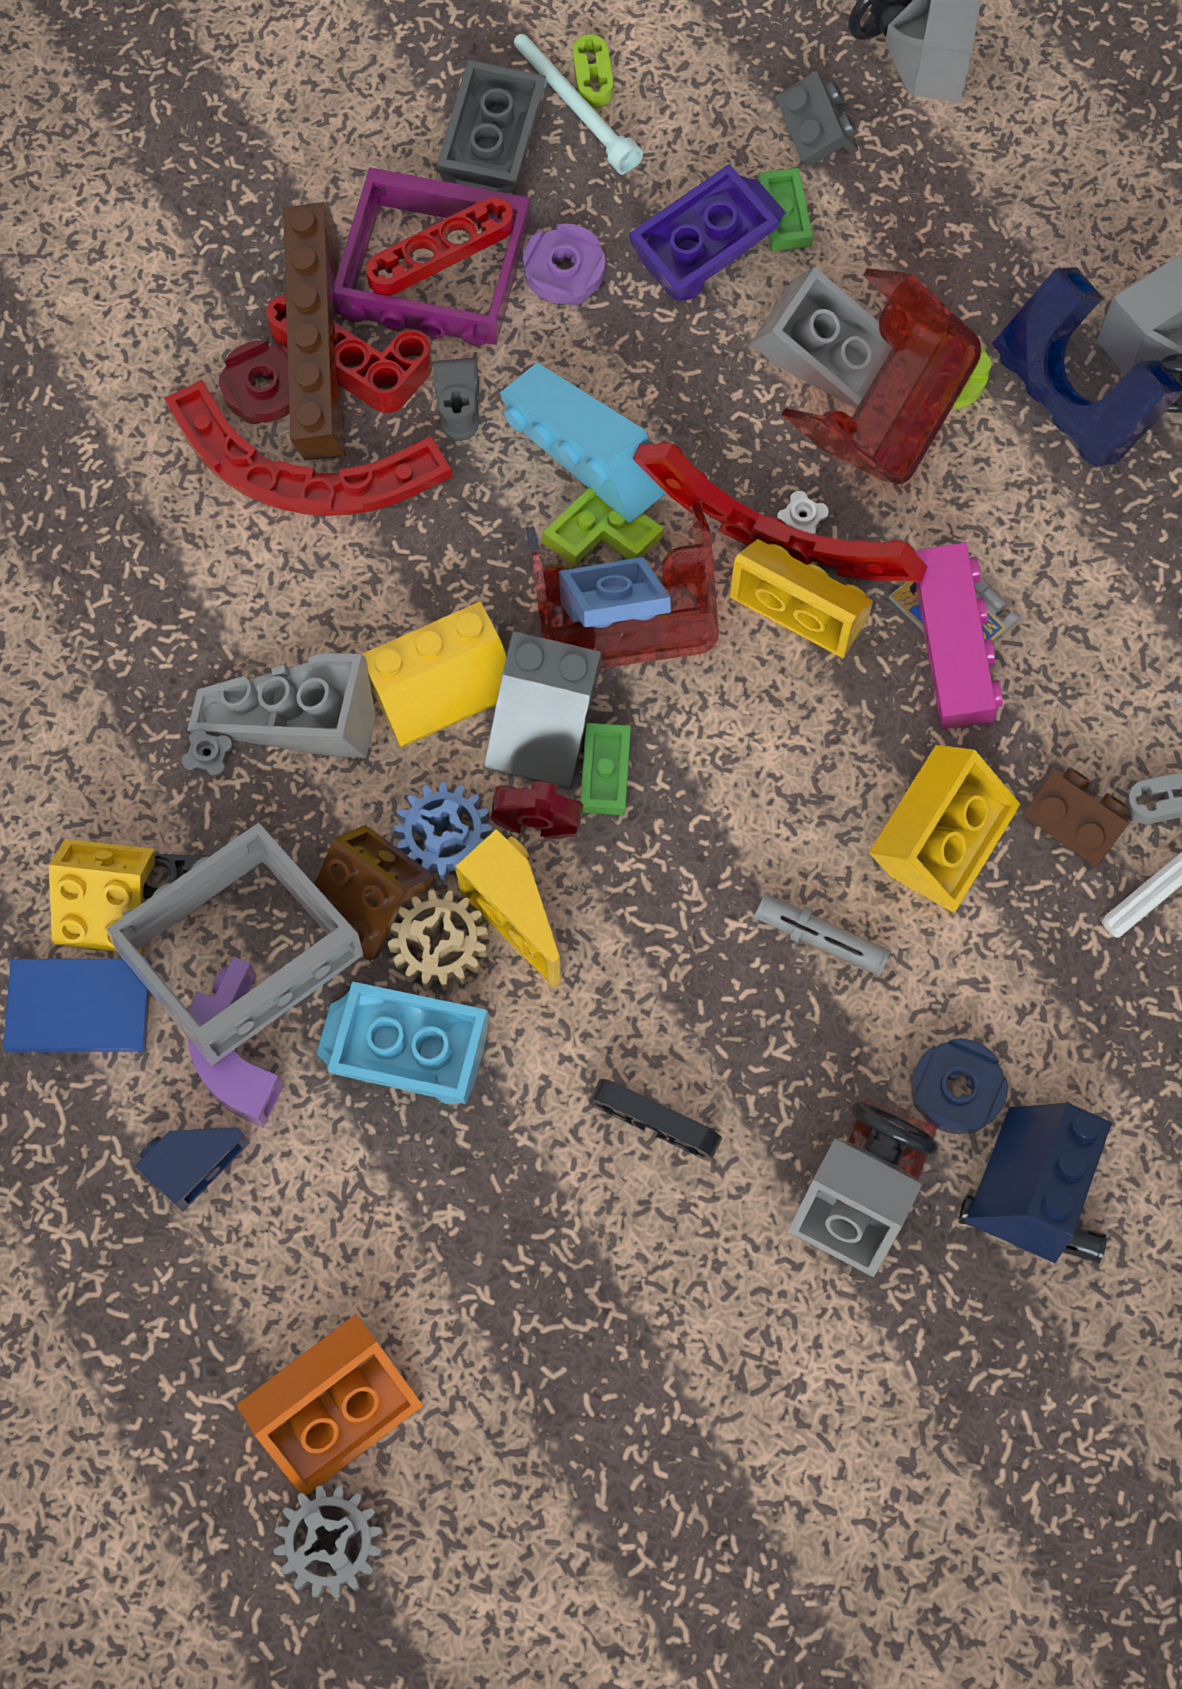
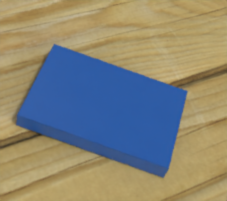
(75, 1006)

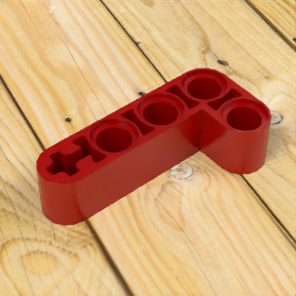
(375, 368)

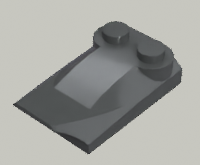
(491, 127)

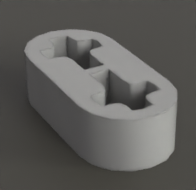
(1156, 787)

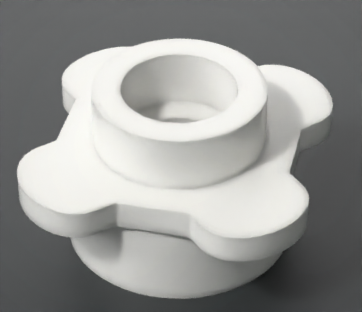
(800, 503)

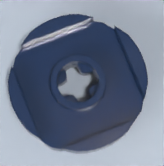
(983, 1076)

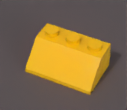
(799, 596)
(437, 674)
(945, 826)

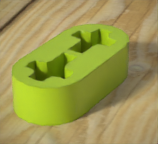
(600, 70)

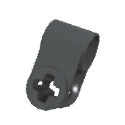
(457, 396)

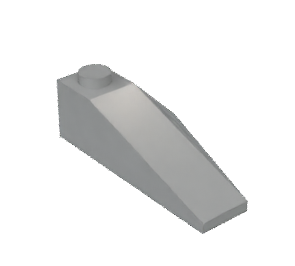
(301, 708)

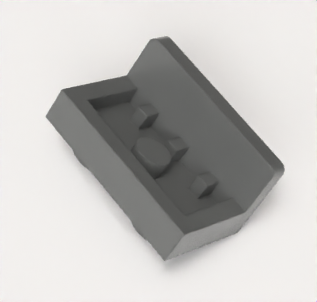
(817, 119)

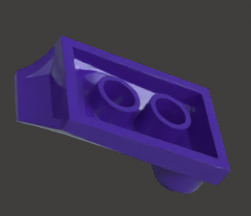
(705, 231)

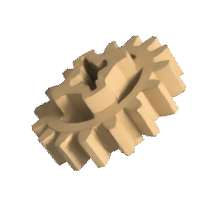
(456, 943)

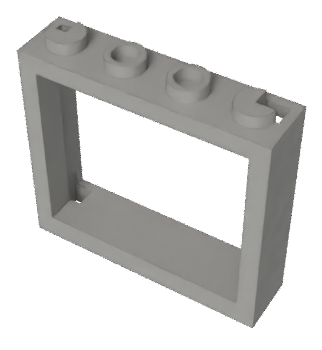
(277, 992)

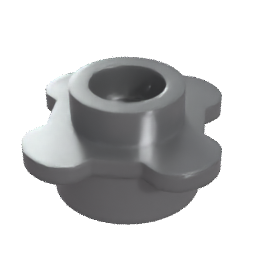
(209, 764)

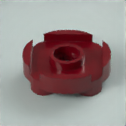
(238, 382)
(537, 809)

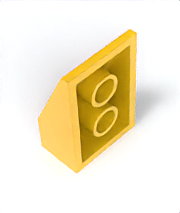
(505, 892)

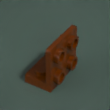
(368, 883)

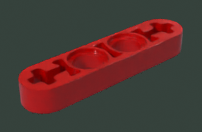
(435, 239)

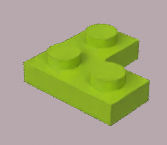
(593, 520)

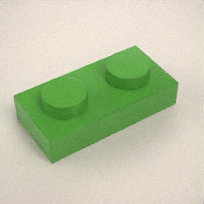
(795, 225)
(605, 768)

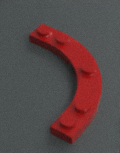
(299, 487)
(852, 559)

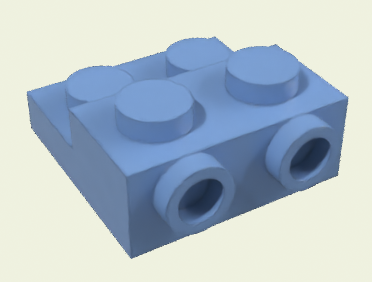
(613, 593)

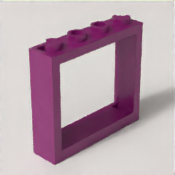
(433, 199)

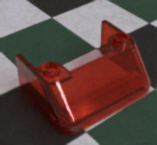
(912, 390)
(683, 632)

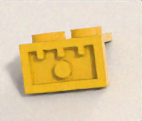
(93, 888)

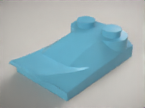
(405, 1042)

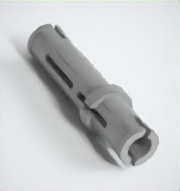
(772, 911)

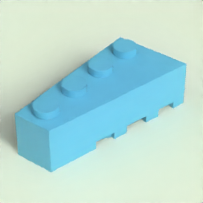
(583, 438)

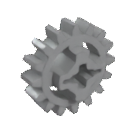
(316, 1522)

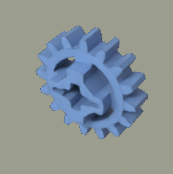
(447, 812)

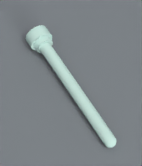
(621, 151)

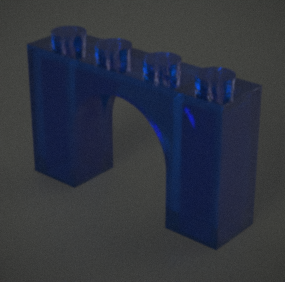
(1035, 350)

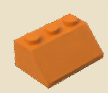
(329, 1406)

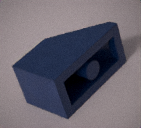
(189, 1161)

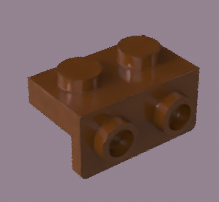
(1078, 815)

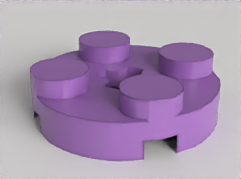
(565, 285)

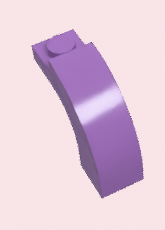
(233, 1081)

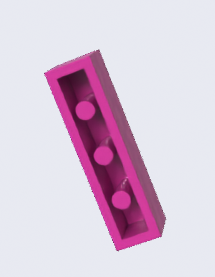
(955, 637)

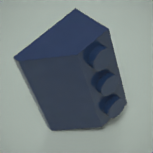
(1039, 1176)

